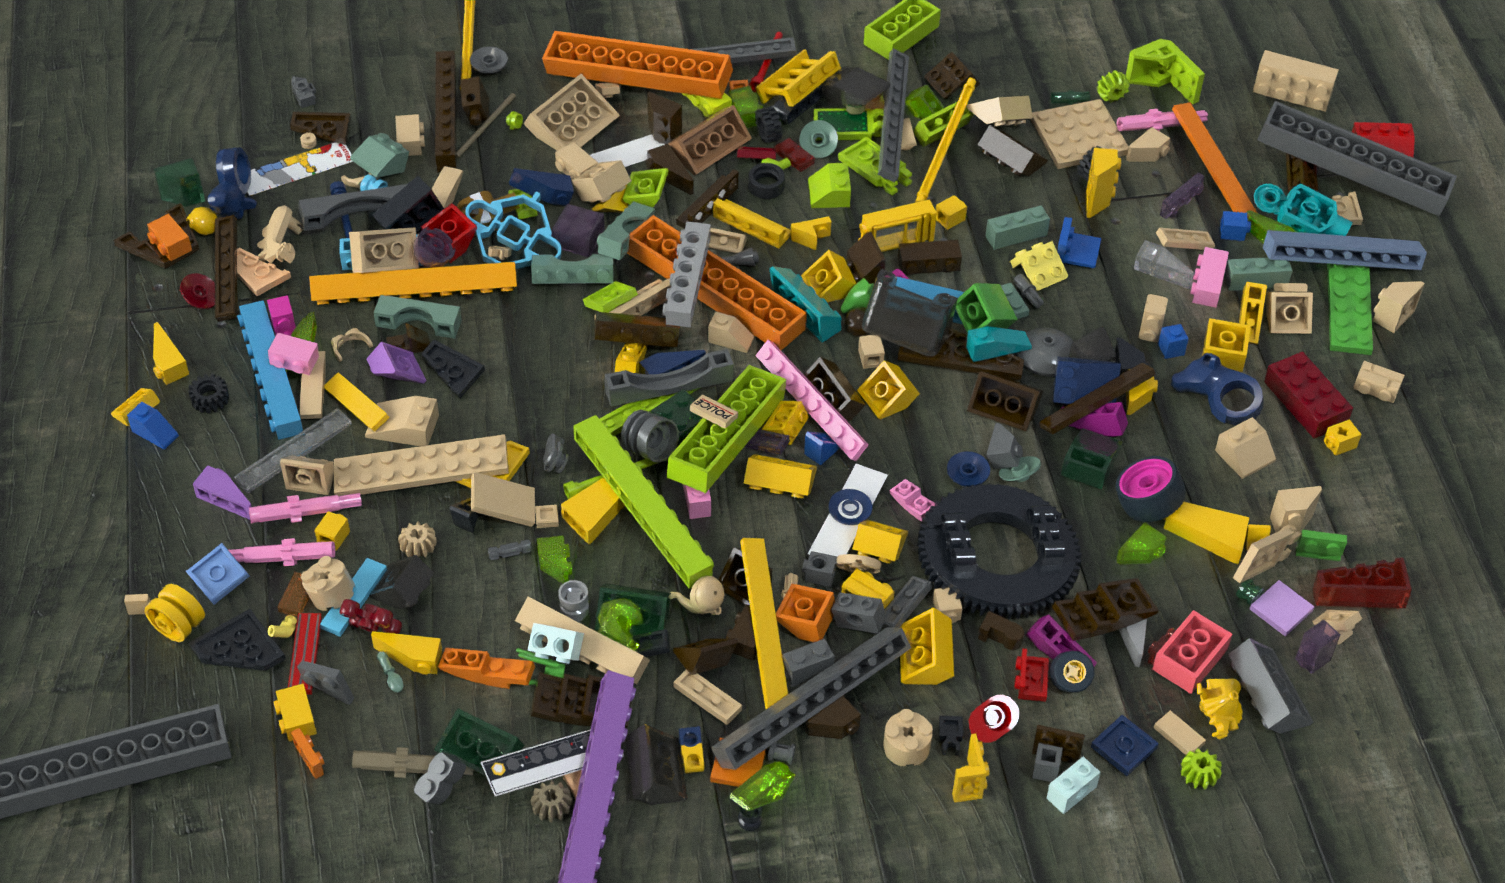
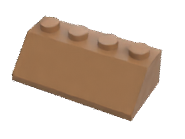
(710, 140)

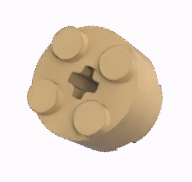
(328, 583)
(907, 738)

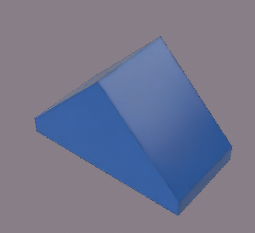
(819, 446)

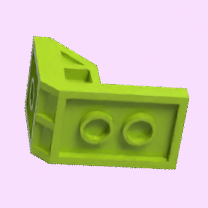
(1165, 63)

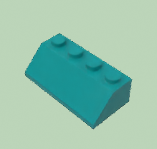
(820, 317)

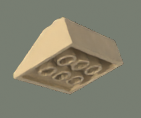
(571, 115)

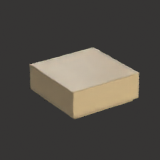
(546, 516)
(136, 603)

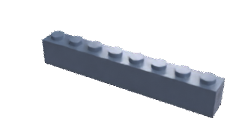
(1344, 250)

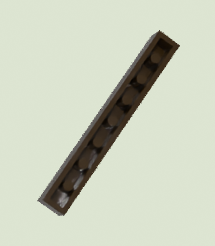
(445, 111)

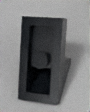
(463, 516)

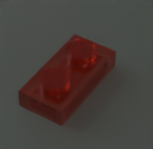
(797, 155)

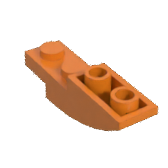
(487, 670)

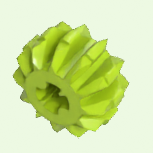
(1113, 86)
(1201, 768)

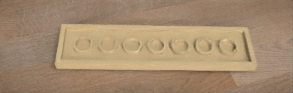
(420, 465)

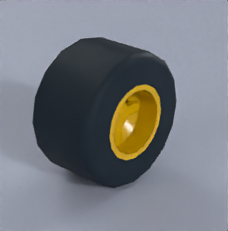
(1077, 677)

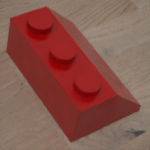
(1392, 135)

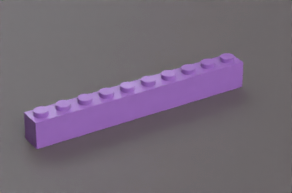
(597, 779)

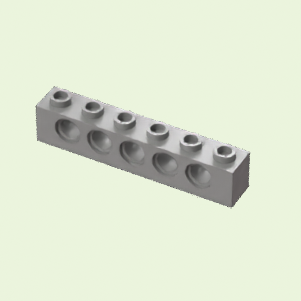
(687, 275)

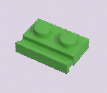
(1321, 545)

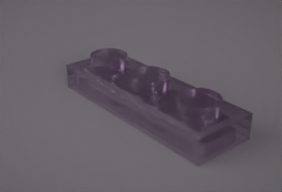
(1182, 195)

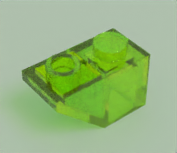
(552, 557)

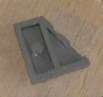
(327, 680)

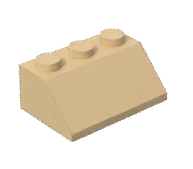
(1003, 110)

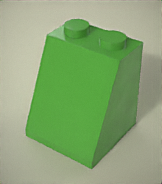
(985, 306)

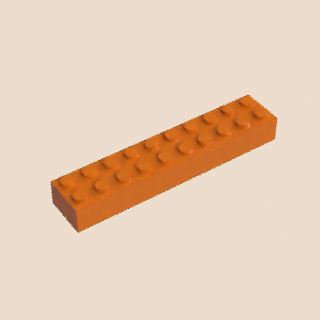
(638, 64)
(722, 285)

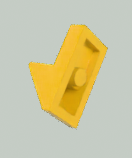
(808, 231)

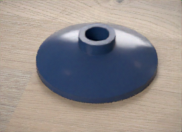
(968, 469)
(851, 495)

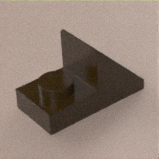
(414, 341)

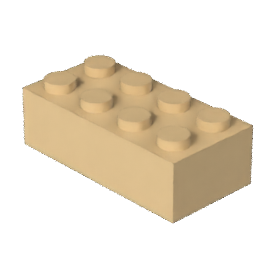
(1295, 80)

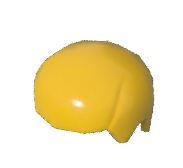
(202, 220)

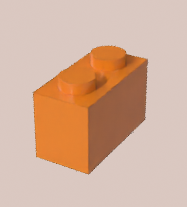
(169, 237)

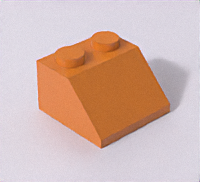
(806, 612)

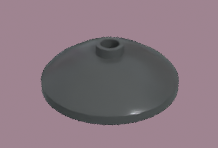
(1046, 347)

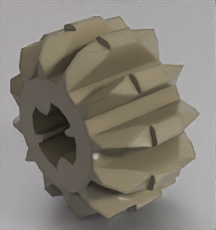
(551, 801)

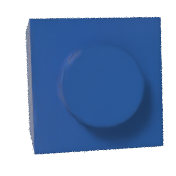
(1234, 225)
(1173, 341)

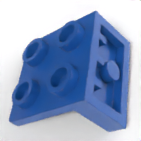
(1077, 248)

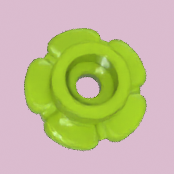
(514, 120)

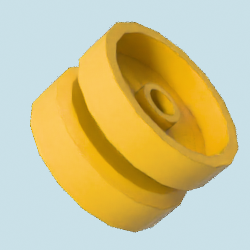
(174, 612)

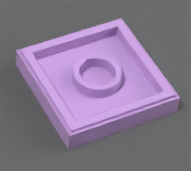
(1282, 608)

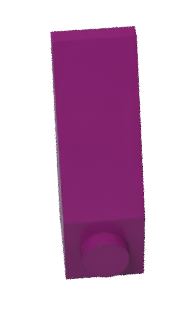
(1106, 420)
(1052, 638)

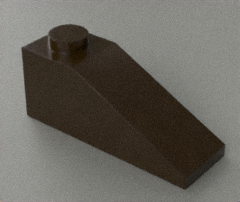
(677, 175)

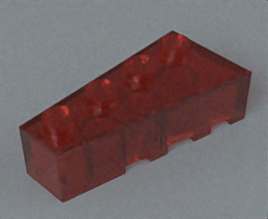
(1364, 586)

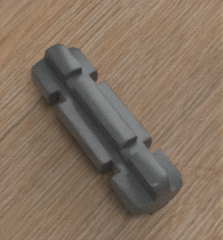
(509, 549)

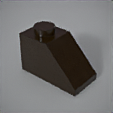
(834, 720)

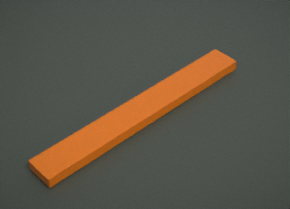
(1212, 158)

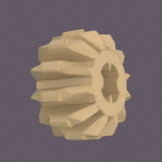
(417, 540)

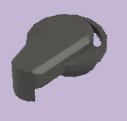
(553, 454)

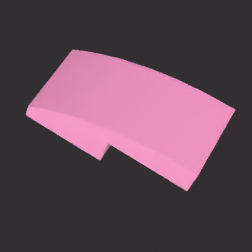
(910, 499)

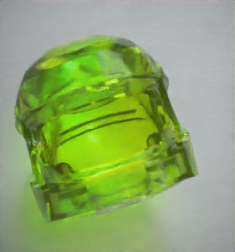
(617, 618)

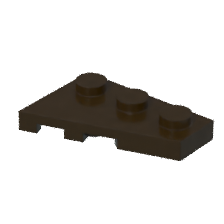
(323, 125)

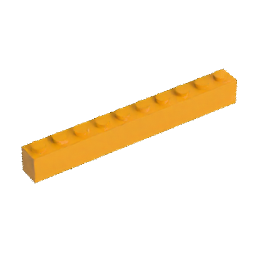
(413, 281)

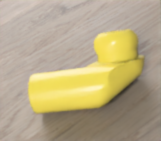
(285, 629)

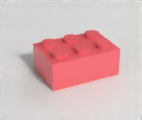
(1192, 651)

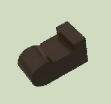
(1001, 631)

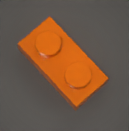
(304, 746)

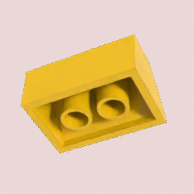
(1102, 180)
(779, 475)
(931, 649)

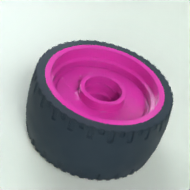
(1150, 489)

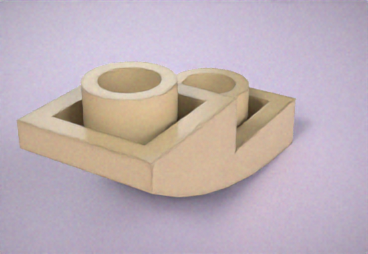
(908, 137)

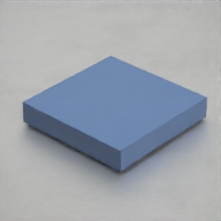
(217, 573)

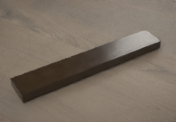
(226, 268)
(1097, 398)

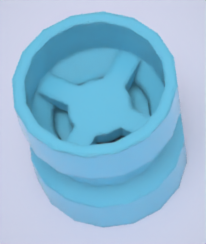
(370, 182)

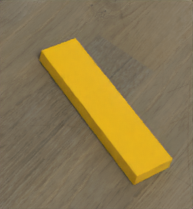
(356, 402)

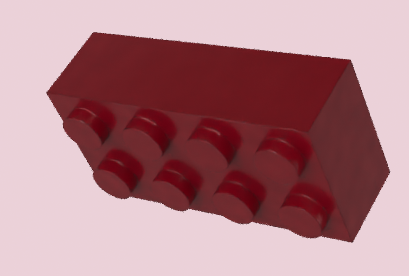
(1307, 394)

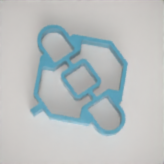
(496, 209)

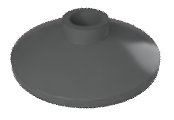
(488, 59)

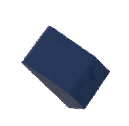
(1081, 376)

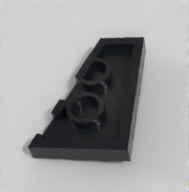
(452, 367)

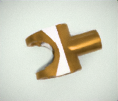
(481, 215)

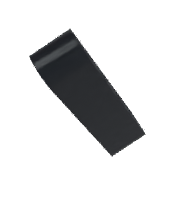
(790, 113)

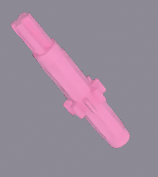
(1152, 119)
(296, 508)
(287, 552)

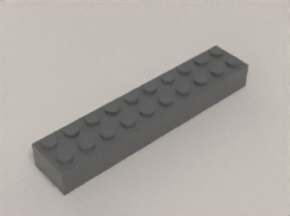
(1357, 158)
(112, 760)

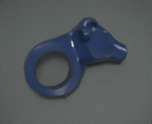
(234, 181)
(1211, 378)

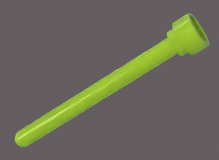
(572, 488)

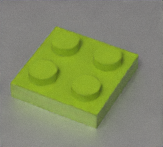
(610, 297)

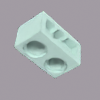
(556, 639)

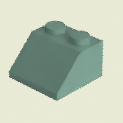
(381, 156)

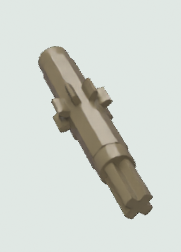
(399, 762)

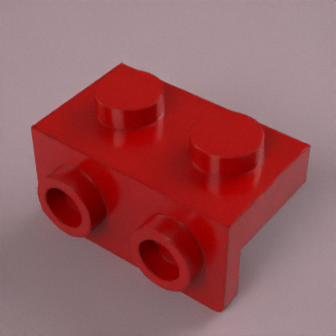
(1033, 677)

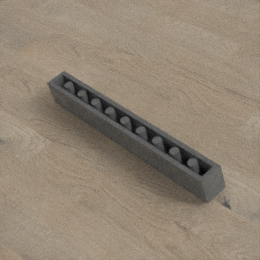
(810, 698)

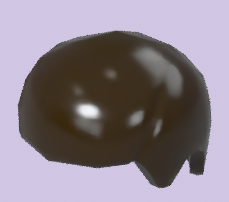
(854, 321)

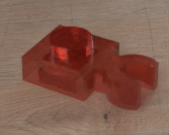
(1156, 646)

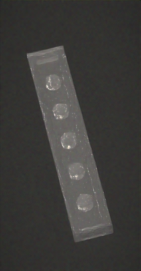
(297, 446)

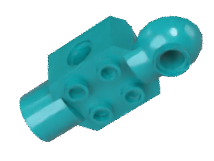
(1302, 209)

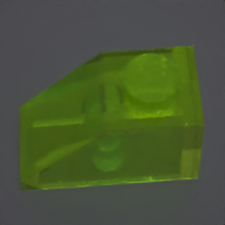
(923, 102)
(1142, 546)

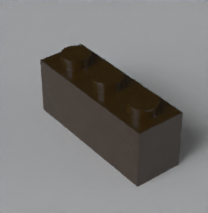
(929, 257)

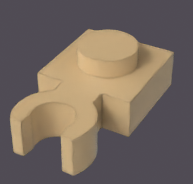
(499, 252)

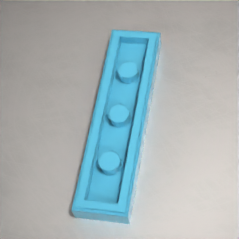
(365, 581)

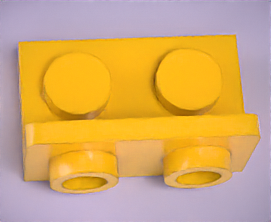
(787, 419)

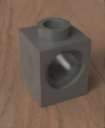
(827, 570)

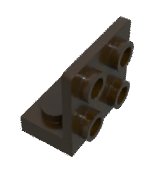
(949, 76)
(1069, 742)

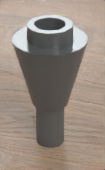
(747, 257)

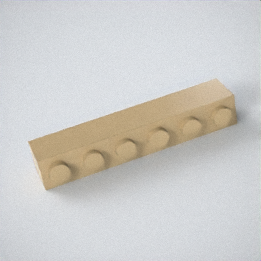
(595, 646)

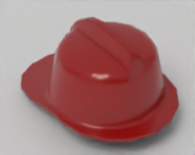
(993, 718)

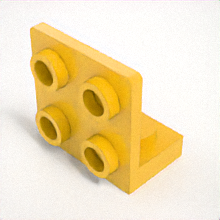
(971, 779)

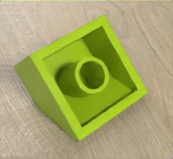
(830, 186)

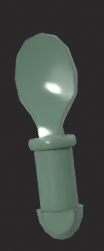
(394, 680)

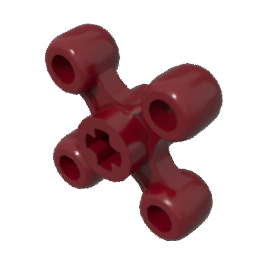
(370, 617)

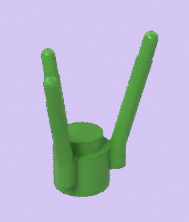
(552, 666)

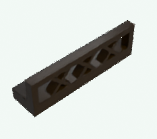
(1300, 172)
(703, 206)

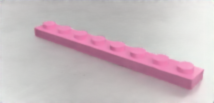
(814, 402)

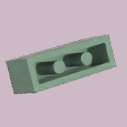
(1017, 227)
(1258, 271)

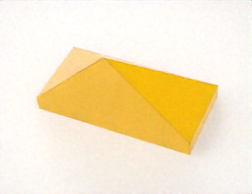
(614, 204)

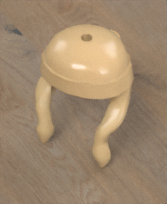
(705, 596)

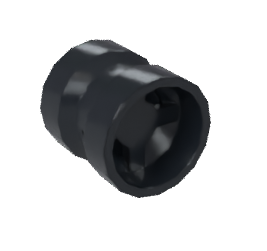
(750, 819)

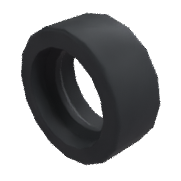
(766, 170)

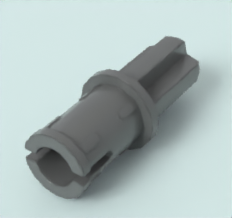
(1028, 291)

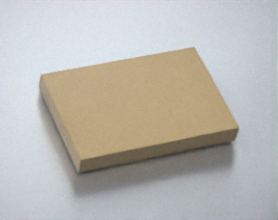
(502, 499)

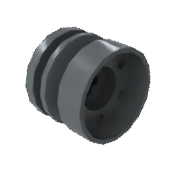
(649, 436)

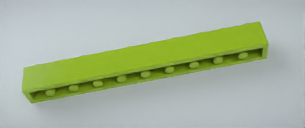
(643, 501)

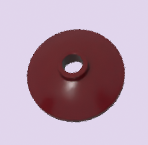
(198, 290)

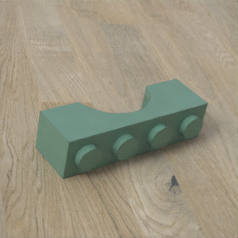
(615, 239)
(550, 270)
(394, 311)

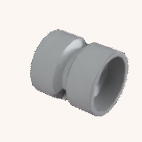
(574, 600)

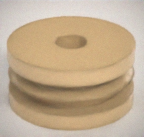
(308, 140)

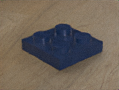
(1124, 745)

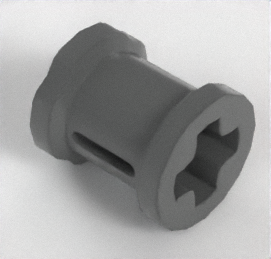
(782, 752)

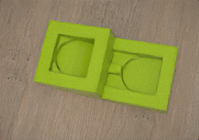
(524, 210)

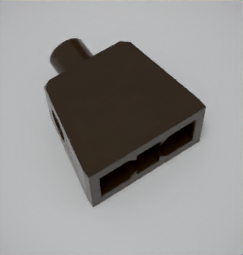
(477, 108)

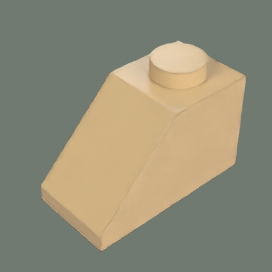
(1148, 147)
(729, 333)

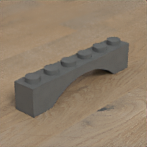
(320, 211)
(629, 387)

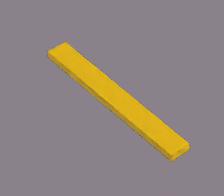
(764, 620)

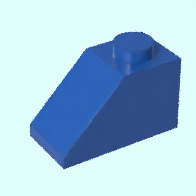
(151, 425)

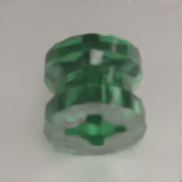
(1249, 591)

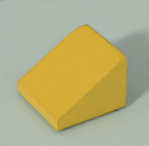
(1255, 533)

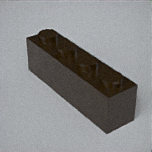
(635, 329)

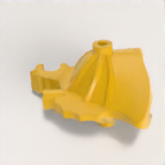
(1221, 704)

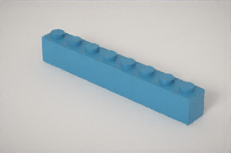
(274, 380)

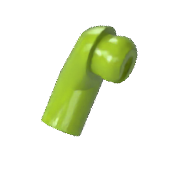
(785, 163)

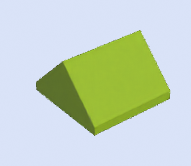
(645, 187)

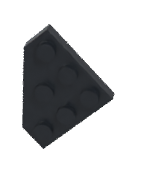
(239, 644)

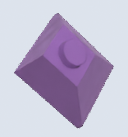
(395, 363)

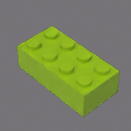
(901, 26)

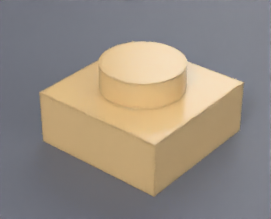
(607, 89)

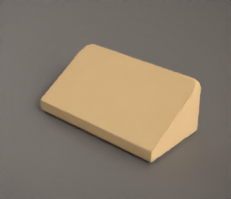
(727, 241)

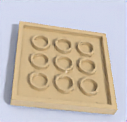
(1076, 129)

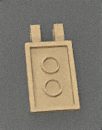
(1266, 553)

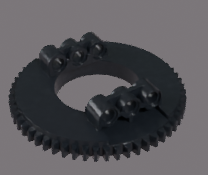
(951, 559)

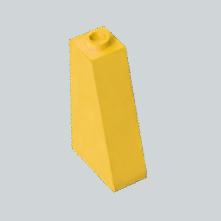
(592, 510)
(1210, 529)

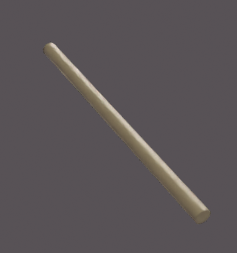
(480, 130)

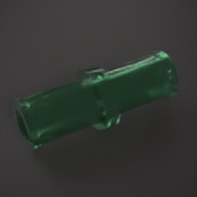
(1070, 97)

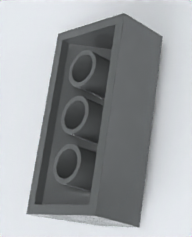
(1269, 687)

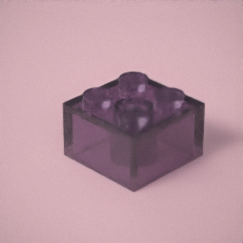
(578, 229)

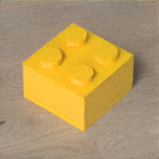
(1228, 342)

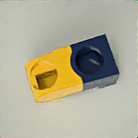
(691, 749)

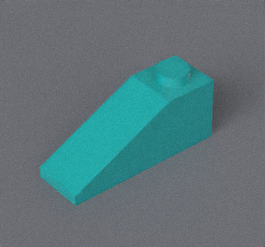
(995, 342)

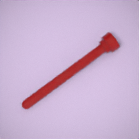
(755, 81)

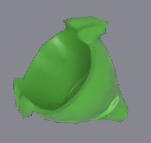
(857, 296)

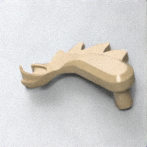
(274, 233)

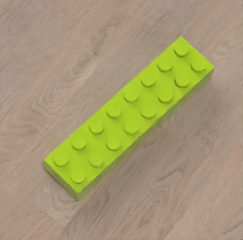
(712, 448)

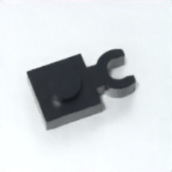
(951, 732)

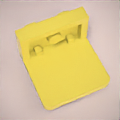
(1041, 265)

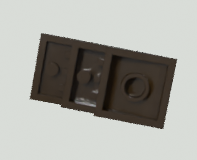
(1105, 609)
(566, 699)

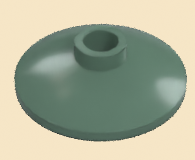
(822, 130)
(1026, 467)

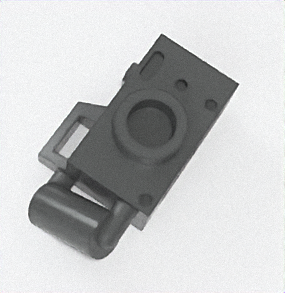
(303, 92)

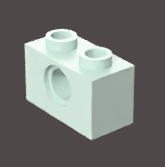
(1073, 785)

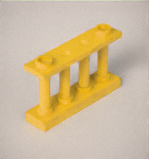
(798, 77)

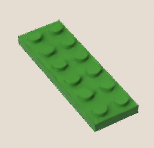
(1349, 309)

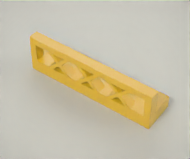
(750, 222)

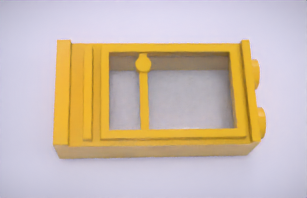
(901, 225)

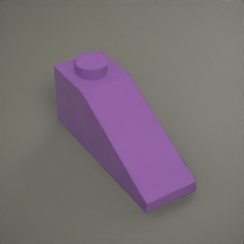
(218, 489)

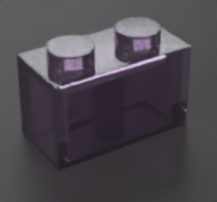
(1317, 646)

